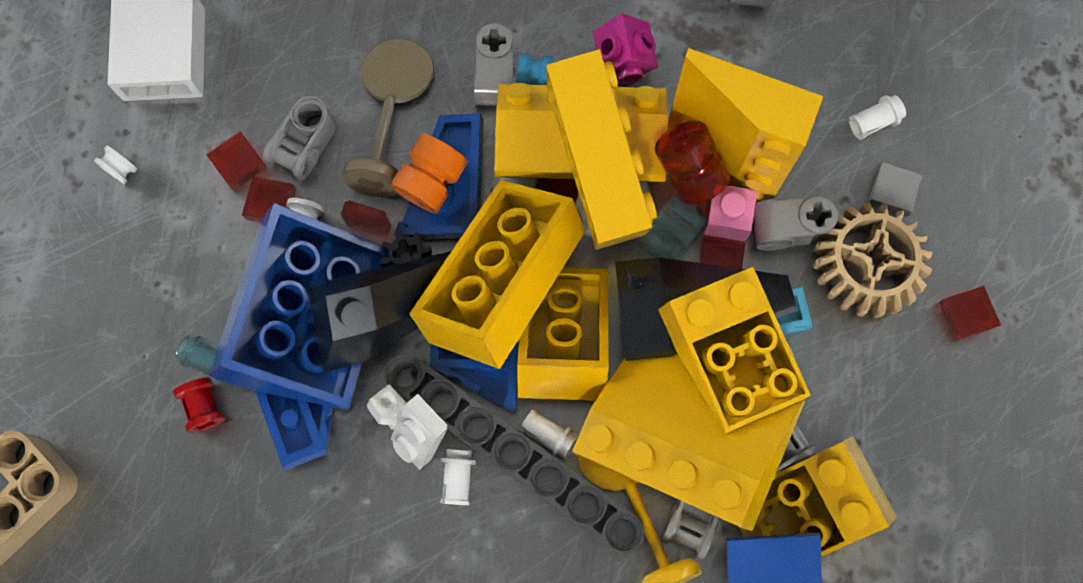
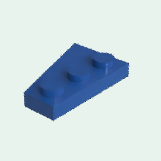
(463, 203)

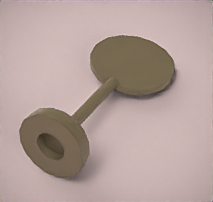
(395, 74)

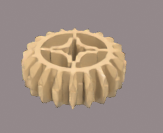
(905, 263)

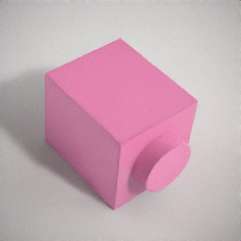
(730, 214)

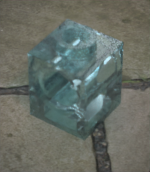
(674, 230)

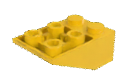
(735, 349)
(826, 495)

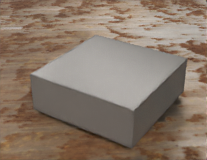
(895, 188)

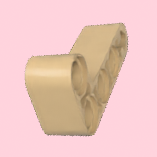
(27, 489)

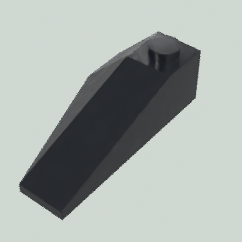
(653, 282)
(368, 310)

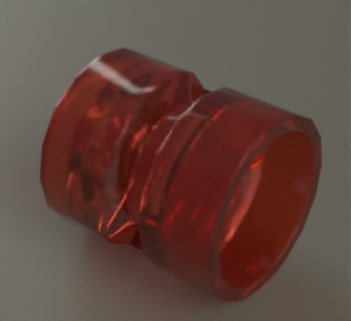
(692, 162)

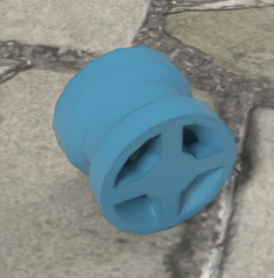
(532, 70)

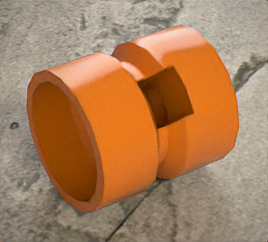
(431, 169)

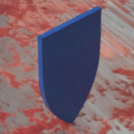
(774, 559)

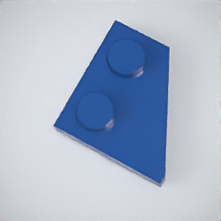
(484, 380)
(296, 427)

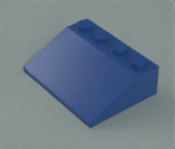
(271, 326)

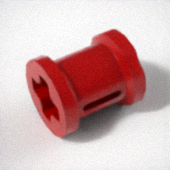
(198, 405)

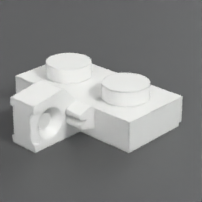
(414, 424)

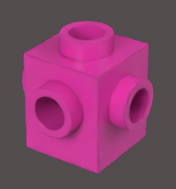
(628, 46)

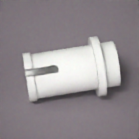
(887, 112)
(549, 434)
(456, 476)

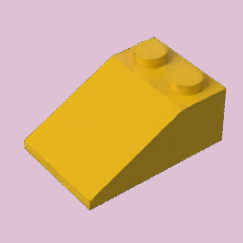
(567, 339)

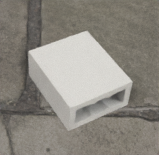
(156, 49)

